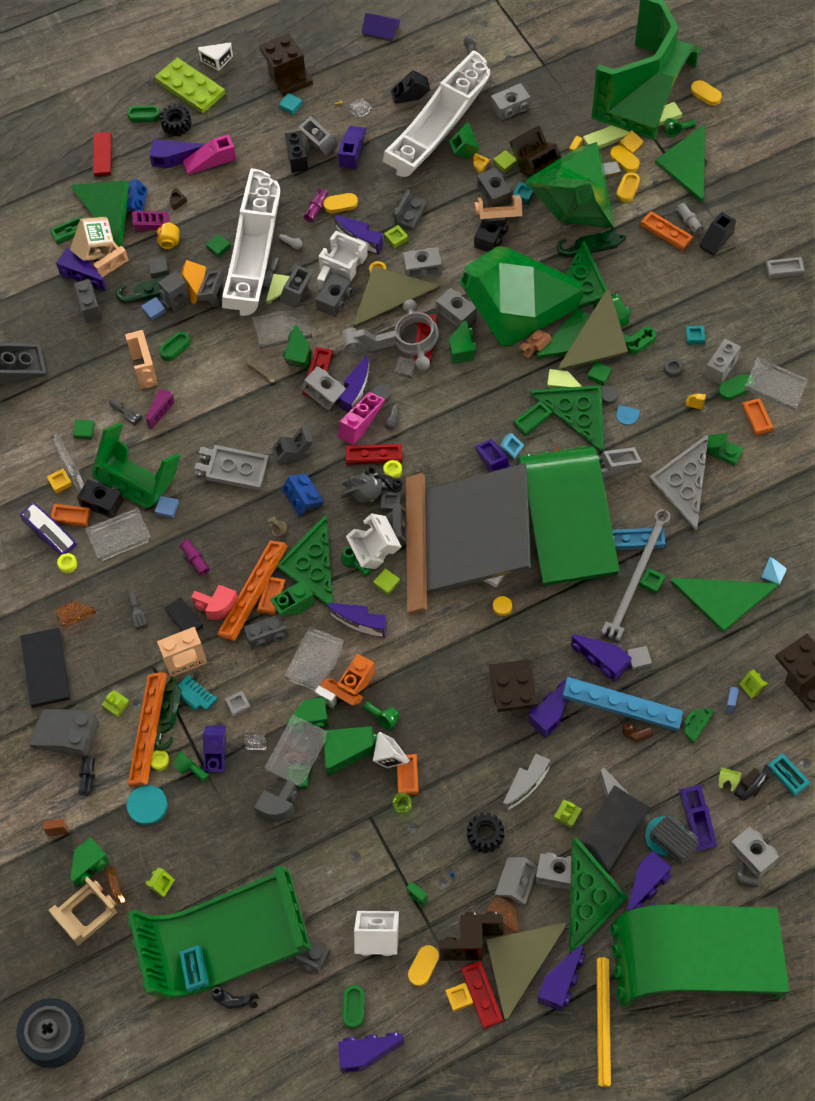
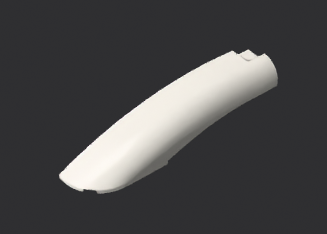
(439, 115)
(252, 243)

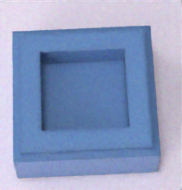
(153, 309)
(166, 507)
(732, 700)

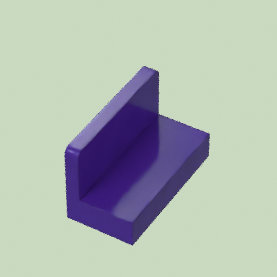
(380, 26)

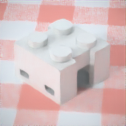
(344, 255)
(375, 543)

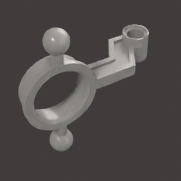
(355, 339)

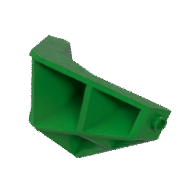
(576, 188)
(518, 293)

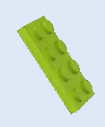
(190, 85)

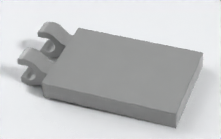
(232, 467)

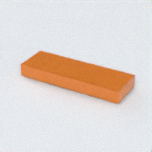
(666, 231)

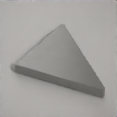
(683, 481)

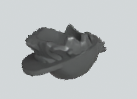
(363, 488)

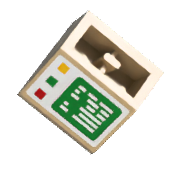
(92, 239)

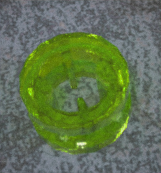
(402, 809)

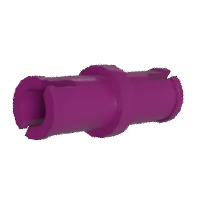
(315, 205)
(194, 557)

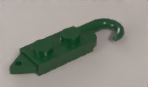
(595, 243)
(142, 291)
(168, 713)

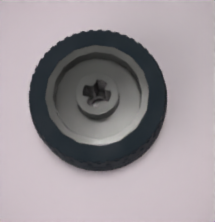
(35, 1037)

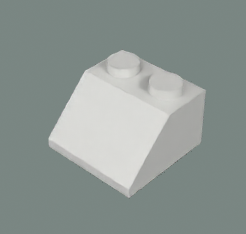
(376, 932)

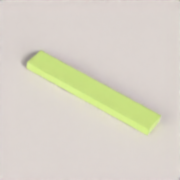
(613, 134)

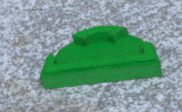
(696, 722)

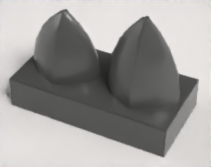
(211, 286)
(398, 520)

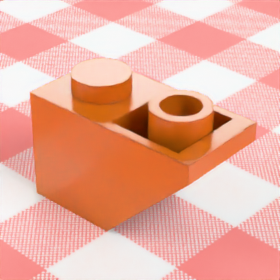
(357, 675)

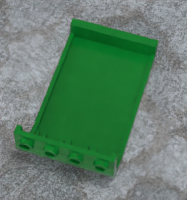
(570, 515)
(236, 934)
(698, 951)

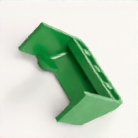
(131, 480)

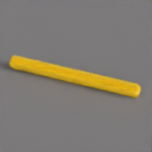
(603, 1022)

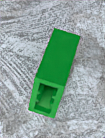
(347, 747)

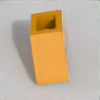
(194, 276)

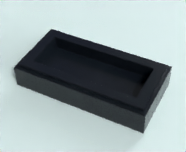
(183, 615)

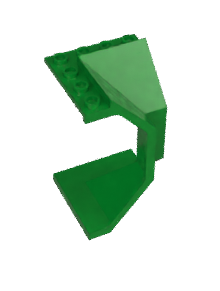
(638, 92)

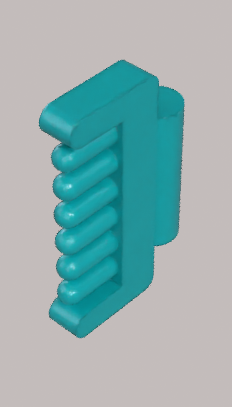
(194, 698)

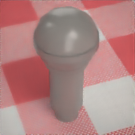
(295, 243)

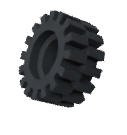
(175, 127)
(494, 824)

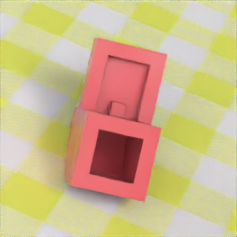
(218, 605)

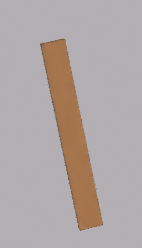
(416, 544)

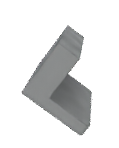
(517, 879)

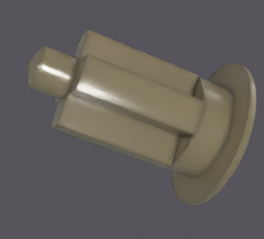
(278, 527)

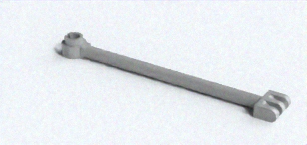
(615, 625)

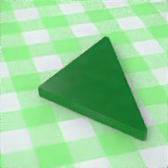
(686, 163)
(107, 201)
(588, 276)
(566, 335)
(578, 408)
(311, 562)
(723, 600)
(592, 895)

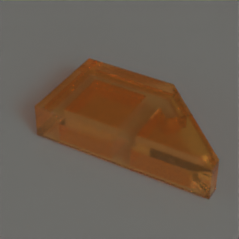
(73, 612)
(115, 884)
(508, 910)

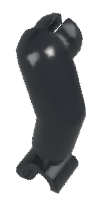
(394, 484)
(744, 794)
(230, 1001)

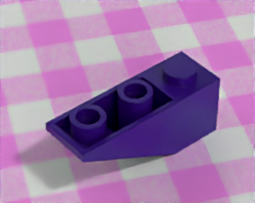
(351, 147)
(171, 153)
(74, 267)
(606, 656)
(549, 713)
(649, 876)
(558, 982)
(362, 1053)

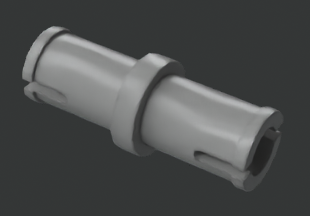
(690, 219)

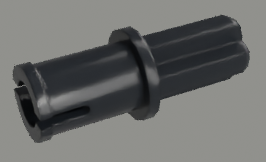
(86, 775)

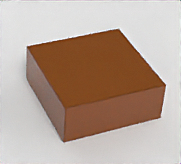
(55, 827)

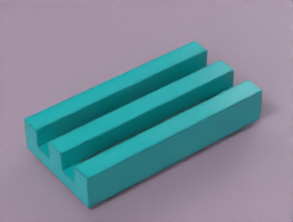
(794, 770)
(201, 965)

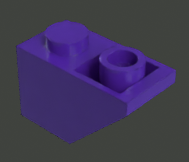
(214, 748)

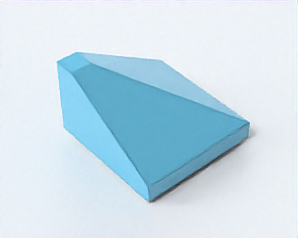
(511, 445)
(774, 571)

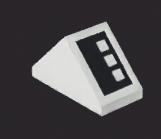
(216, 55)
(388, 752)

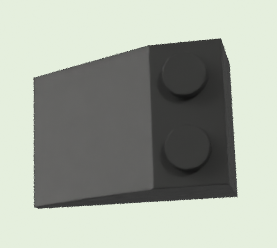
(20, 362)
(65, 731)

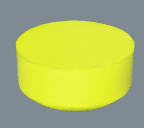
(393, 469)
(67, 563)
(160, 760)

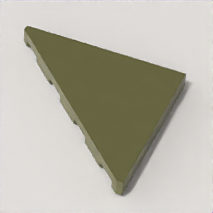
(388, 292)
(599, 338)
(517, 961)

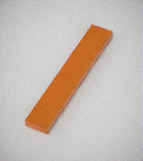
(252, 590)
(147, 729)

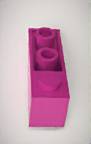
(212, 154)
(359, 418)

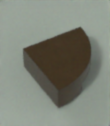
(177, 199)
(746, 782)

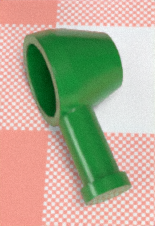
(674, 127)
(351, 561)
(386, 718)
(183, 764)

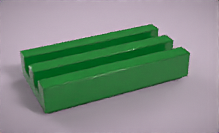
(69, 232)

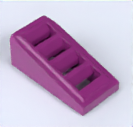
(148, 215)
(160, 405)

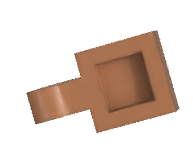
(535, 342)

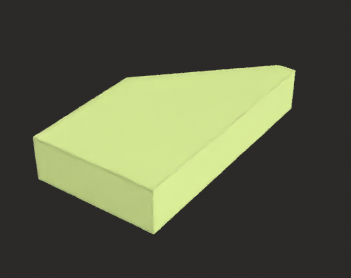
(276, 287)
(561, 379)

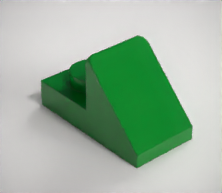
(722, 449)

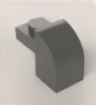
(293, 448)
(277, 808)

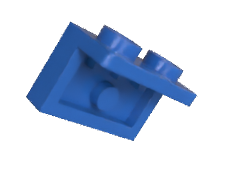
(136, 196)
(301, 493)

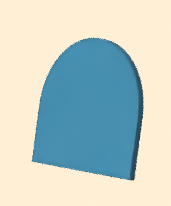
(627, 415)

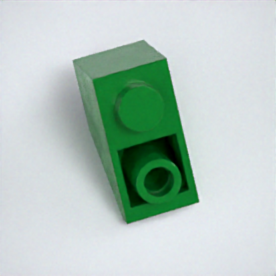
(464, 142)
(461, 345)
(298, 350)
(293, 600)
(313, 712)
(87, 861)

